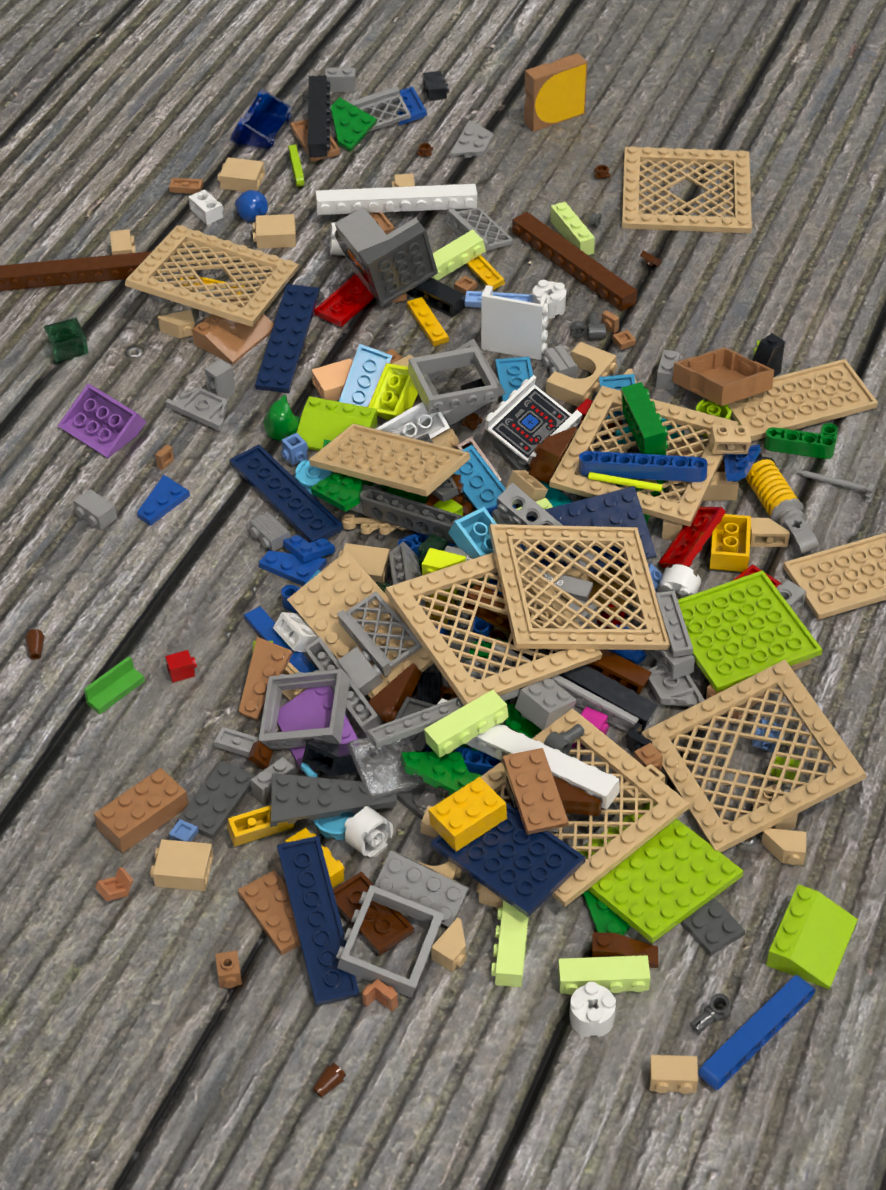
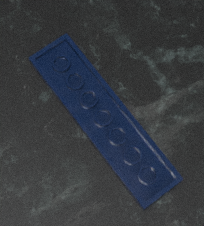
(287, 338)
(286, 494)
(316, 919)

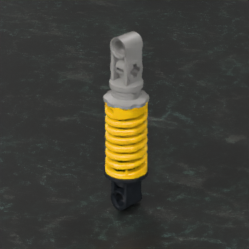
(780, 502)

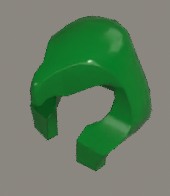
(280, 421)

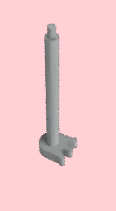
(870, 490)

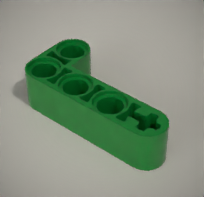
(802, 442)

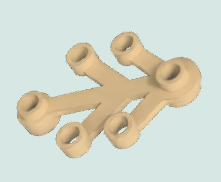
(368, 524)

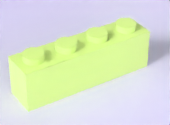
(572, 227)
(458, 253)
(466, 723)
(511, 946)
(613, 973)

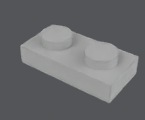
(235, 741)

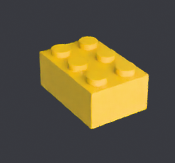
(731, 543)
(467, 814)

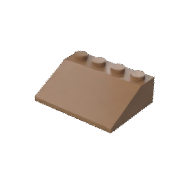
(229, 338)

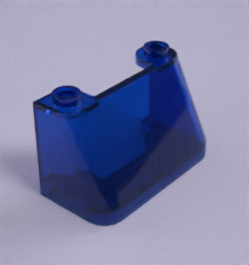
(262, 121)

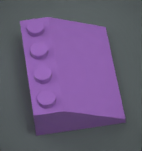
(101, 421)
(311, 711)

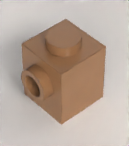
(649, 755)
(228, 969)

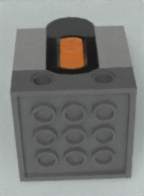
(384, 262)

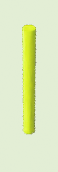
(625, 481)

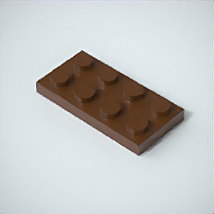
(382, 925)

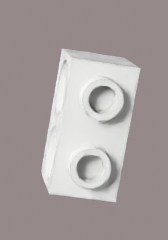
(205, 207)
(294, 631)

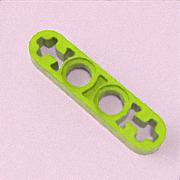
(296, 165)

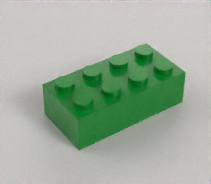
(643, 420)

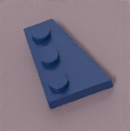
(413, 105)
(738, 465)
(161, 500)
(290, 567)

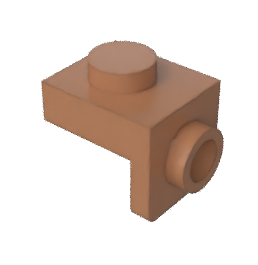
(115, 887)
(384, 994)

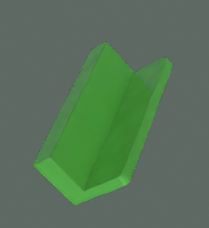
(113, 686)

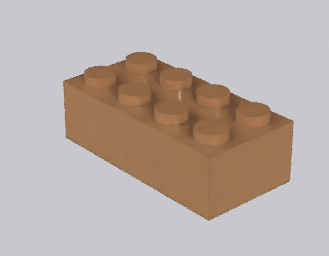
(141, 810)

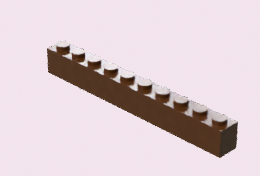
(574, 261)
(69, 271)
(610, 664)

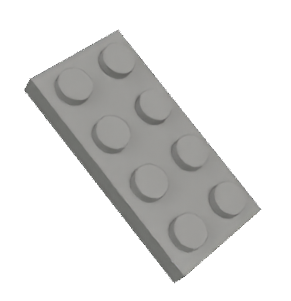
(422, 885)

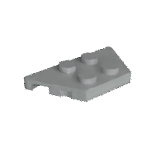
(472, 141)
(201, 406)
(673, 692)

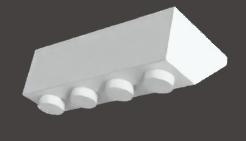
(416, 423)

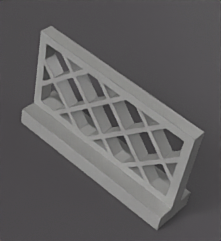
(381, 99)
(462, 226)
(366, 643)

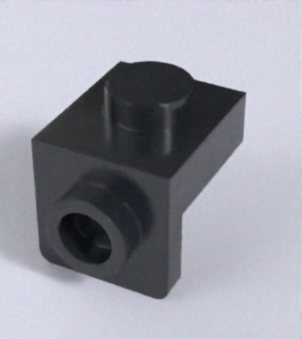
(635, 739)

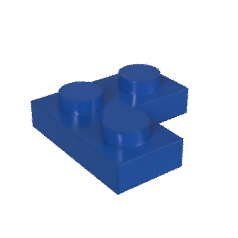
(308, 551)

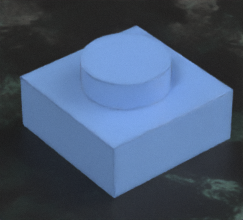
(183, 831)

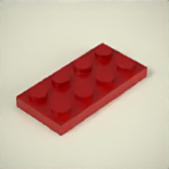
(344, 302)
(692, 538)

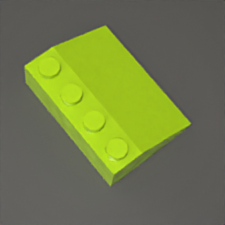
(329, 418)
(811, 938)

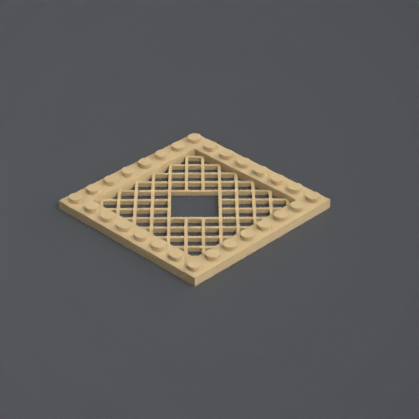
(635, 219)
(280, 273)
(682, 511)
(626, 539)
(468, 688)
(668, 805)
(721, 836)

